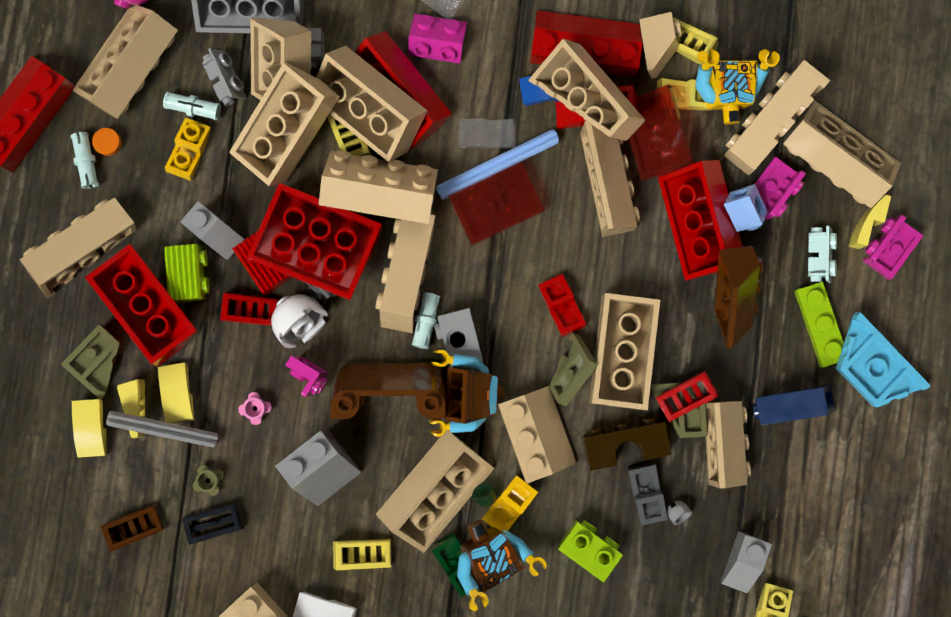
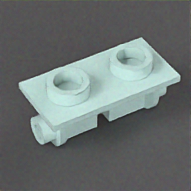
(822, 243)

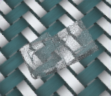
(487, 133)

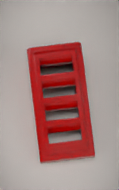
(236, 318)
(702, 399)

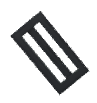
(234, 517)

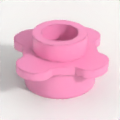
(247, 408)

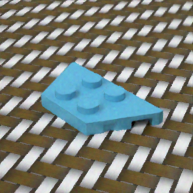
(875, 365)

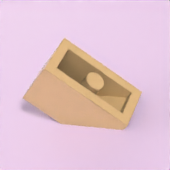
(659, 40)

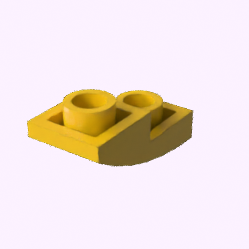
(188, 149)

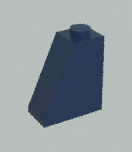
(794, 405)

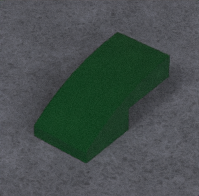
(447, 553)

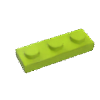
(820, 323)

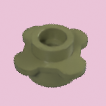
(200, 482)

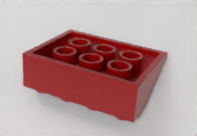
(314, 242)

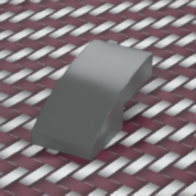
(647, 493)

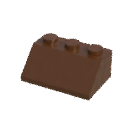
(737, 291)

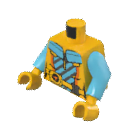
(731, 83)

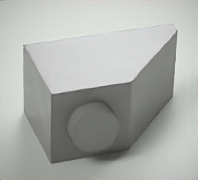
(212, 230)
(745, 562)

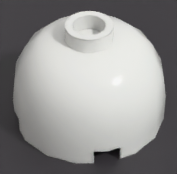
(297, 319)

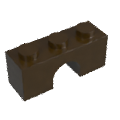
(649, 437)

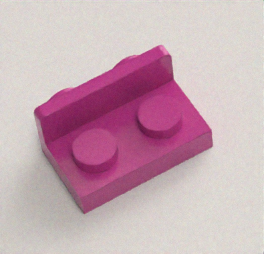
(306, 370)

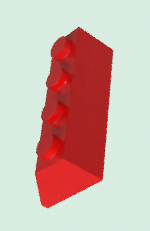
(610, 43)
(391, 62)
(28, 109)
(698, 216)
(142, 305)

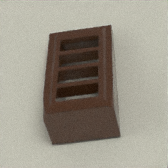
(109, 535)

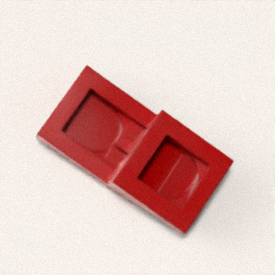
(562, 305)

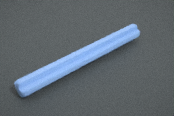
(498, 164)

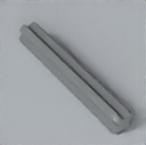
(161, 429)

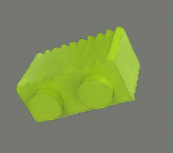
(186, 272)

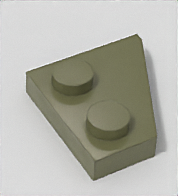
(94, 360)
(572, 371)
(690, 424)

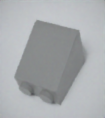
(318, 467)

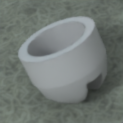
(679, 513)

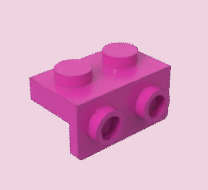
(436, 38)
(776, 186)
(892, 246)

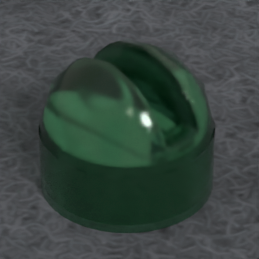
(480, 490)

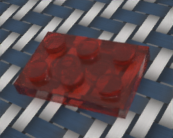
(661, 140)
(496, 204)

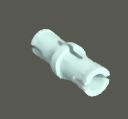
(192, 105)
(84, 160)
(425, 320)

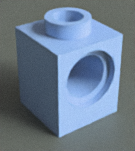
(746, 208)

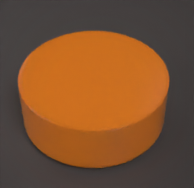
(107, 142)

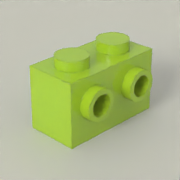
(590, 550)

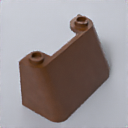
(390, 379)

